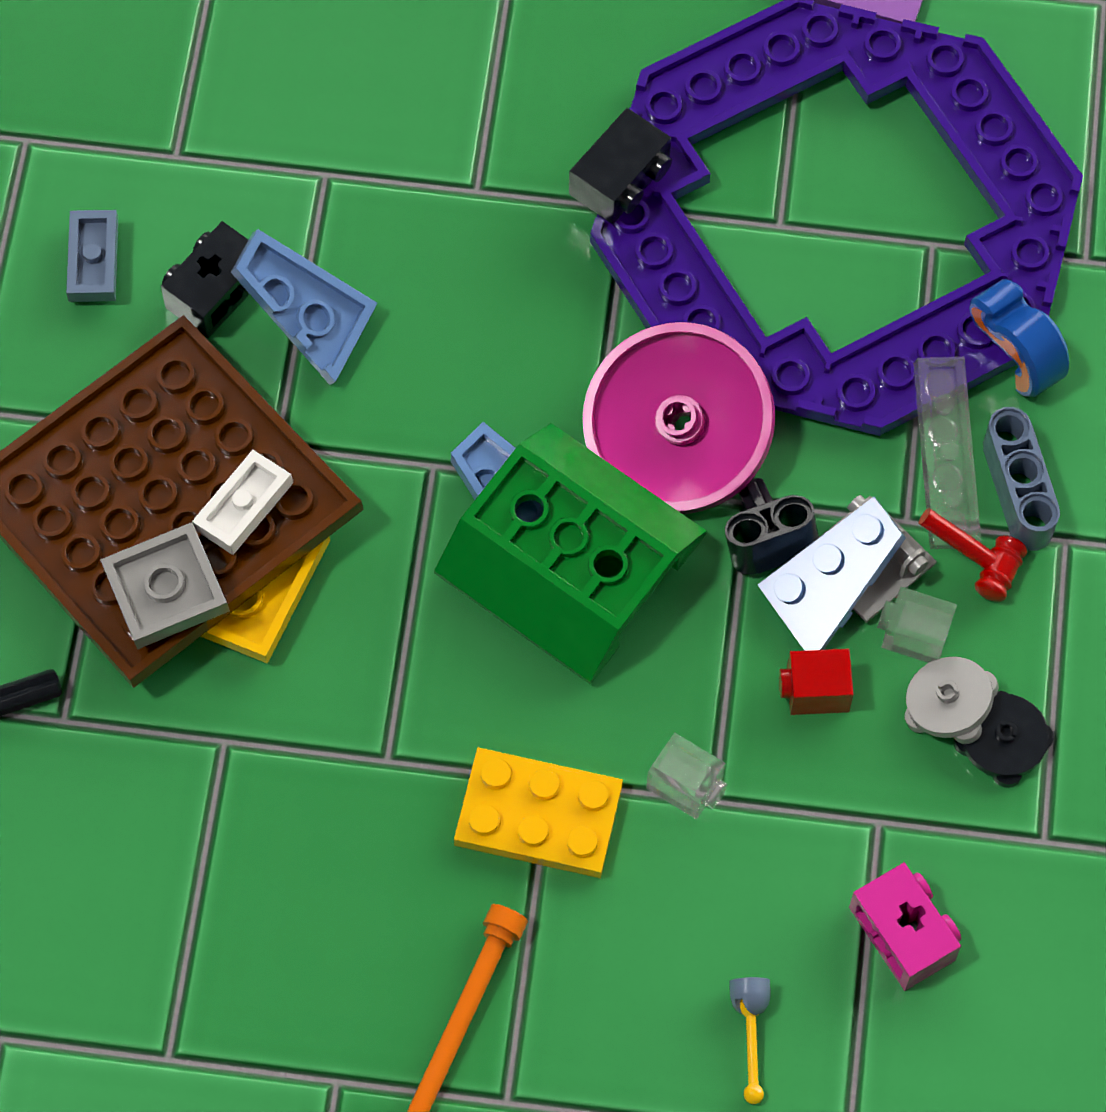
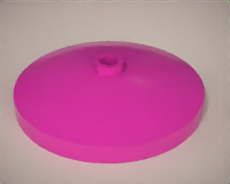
(677, 374)

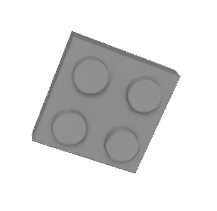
(165, 585)

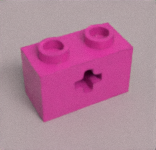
(906, 952)

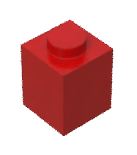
(817, 681)

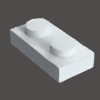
(242, 502)

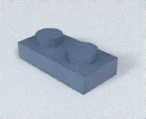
(92, 255)

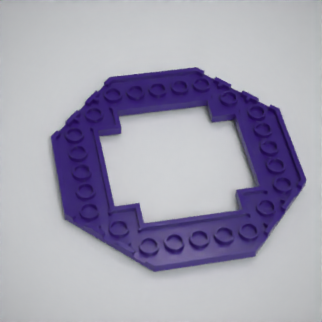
(975, 111)

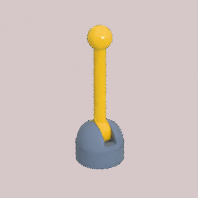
(750, 998)

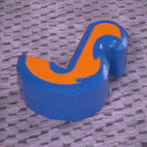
(1023, 335)

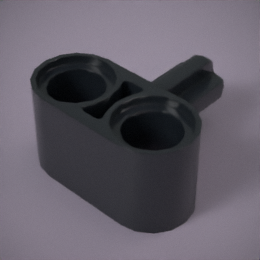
(769, 530)

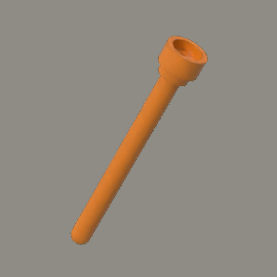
(502, 929)

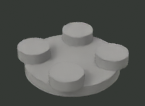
(950, 699)

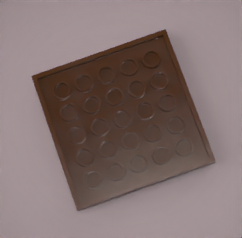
(145, 458)

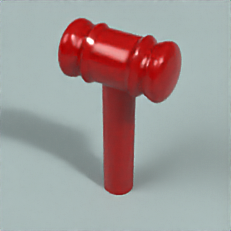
(999, 563)

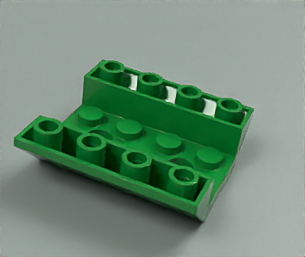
(543, 571)

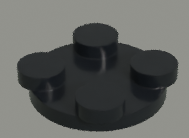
(1010, 741)

